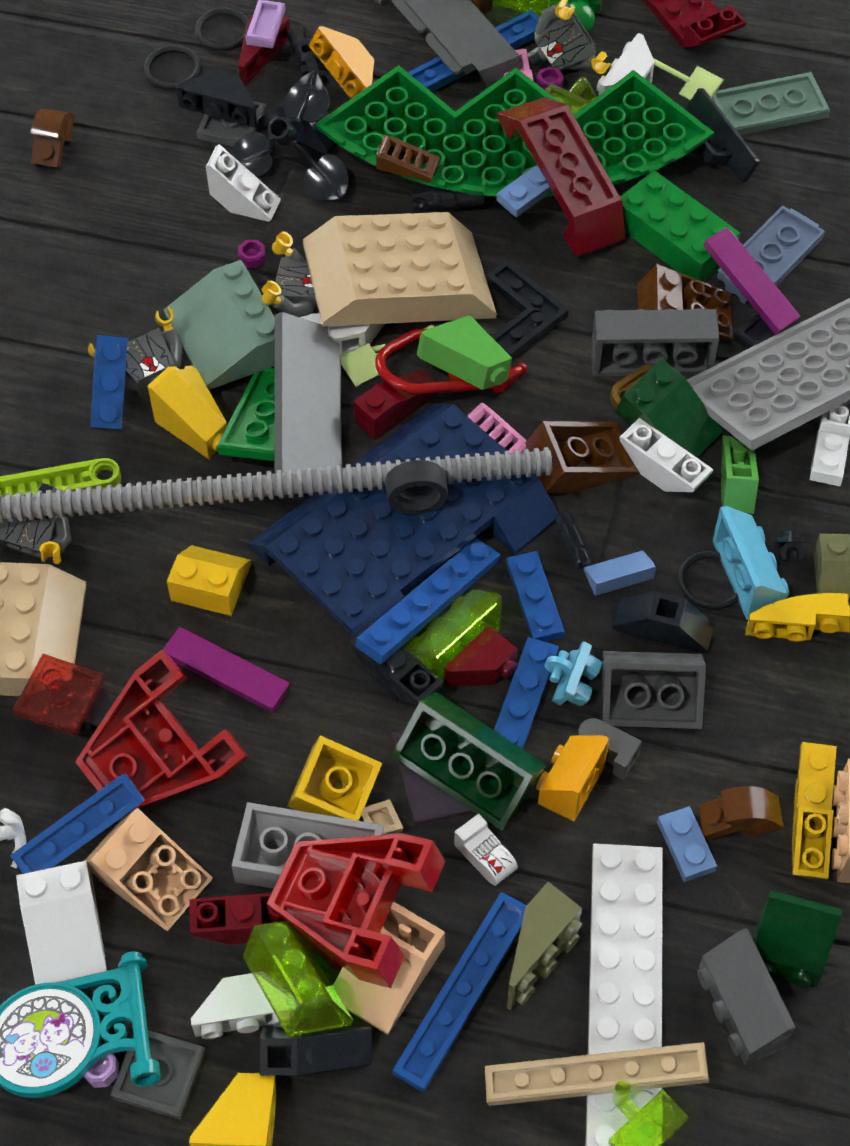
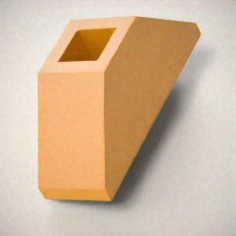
(344, 59)

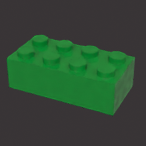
(672, 225)

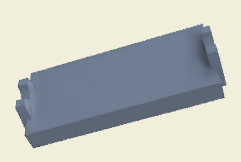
(779, 246)

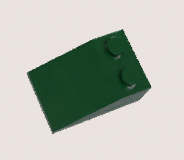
(671, 407)
(796, 937)

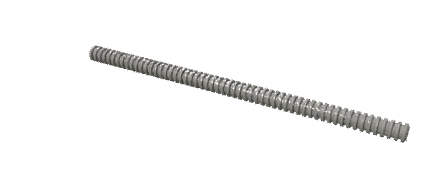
(260, 485)

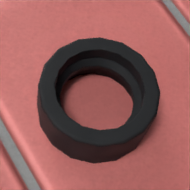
(416, 474)

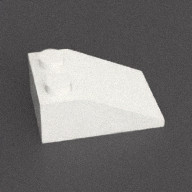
(61, 923)

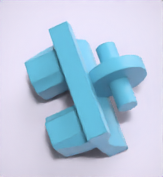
(567, 670)

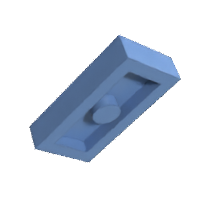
(524, 192)
(687, 844)

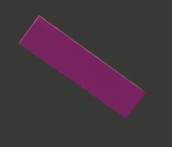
(751, 280)
(227, 670)

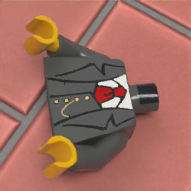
(565, 41)
(293, 285)
(150, 356)
(38, 537)

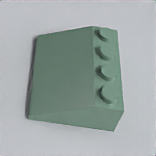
(225, 326)

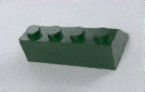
(468, 760)

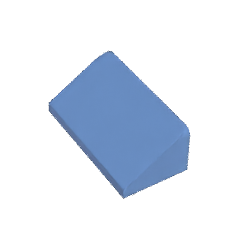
(620, 572)

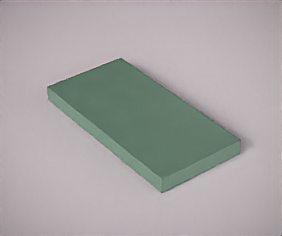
(772, 103)

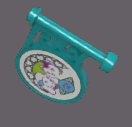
(56, 1031)

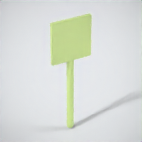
(699, 79)
(361, 364)

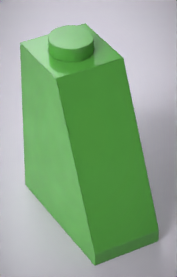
(465, 352)

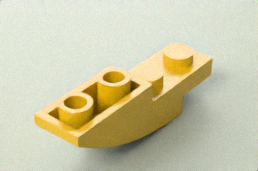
(800, 616)
(813, 811)

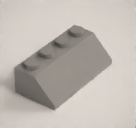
(271, 833)

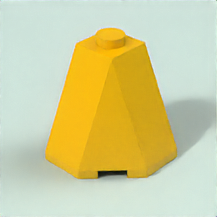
(187, 409)
(241, 1114)

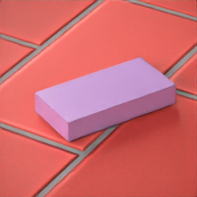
(265, 23)

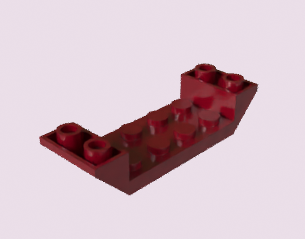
(695, 20)
(570, 172)

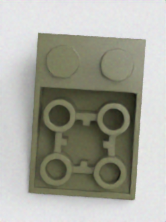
(546, 930)

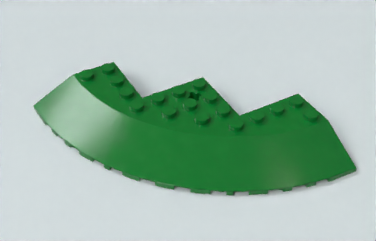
(628, 127)

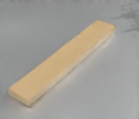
(596, 1074)

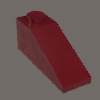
(255, 57)
(385, 406)

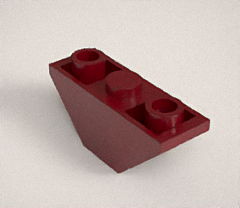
(230, 917)

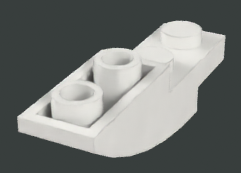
(831, 446)

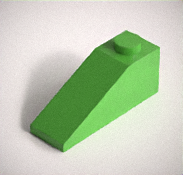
(738, 475)

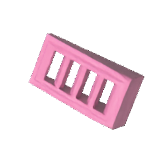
(487, 419)

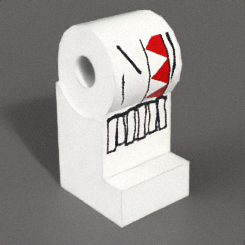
(484, 850)

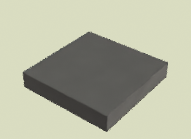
(226, 131)
(178, 1069)

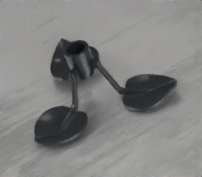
(305, 101)

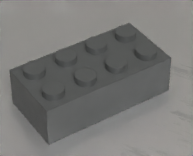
(642, 337)

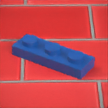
(108, 382)
(535, 597)

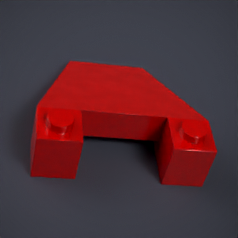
(151, 744)
(344, 890)

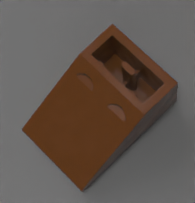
(673, 290)

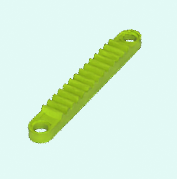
(62, 477)

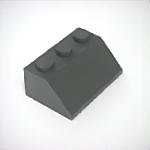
(653, 689)
(745, 998)

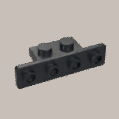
(726, 144)

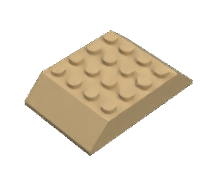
(396, 270)
(37, 617)

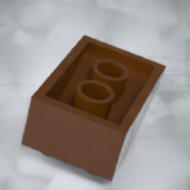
(581, 454)

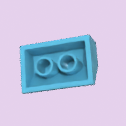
(747, 560)

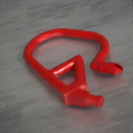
(455, 383)

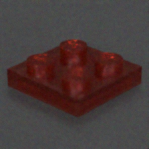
(59, 694)

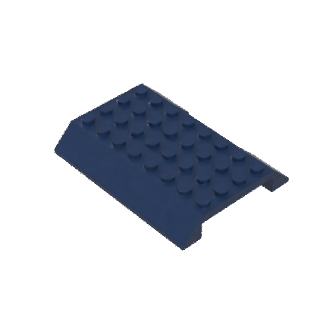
(365, 555)

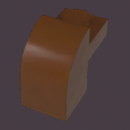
(50, 132)
(742, 809)

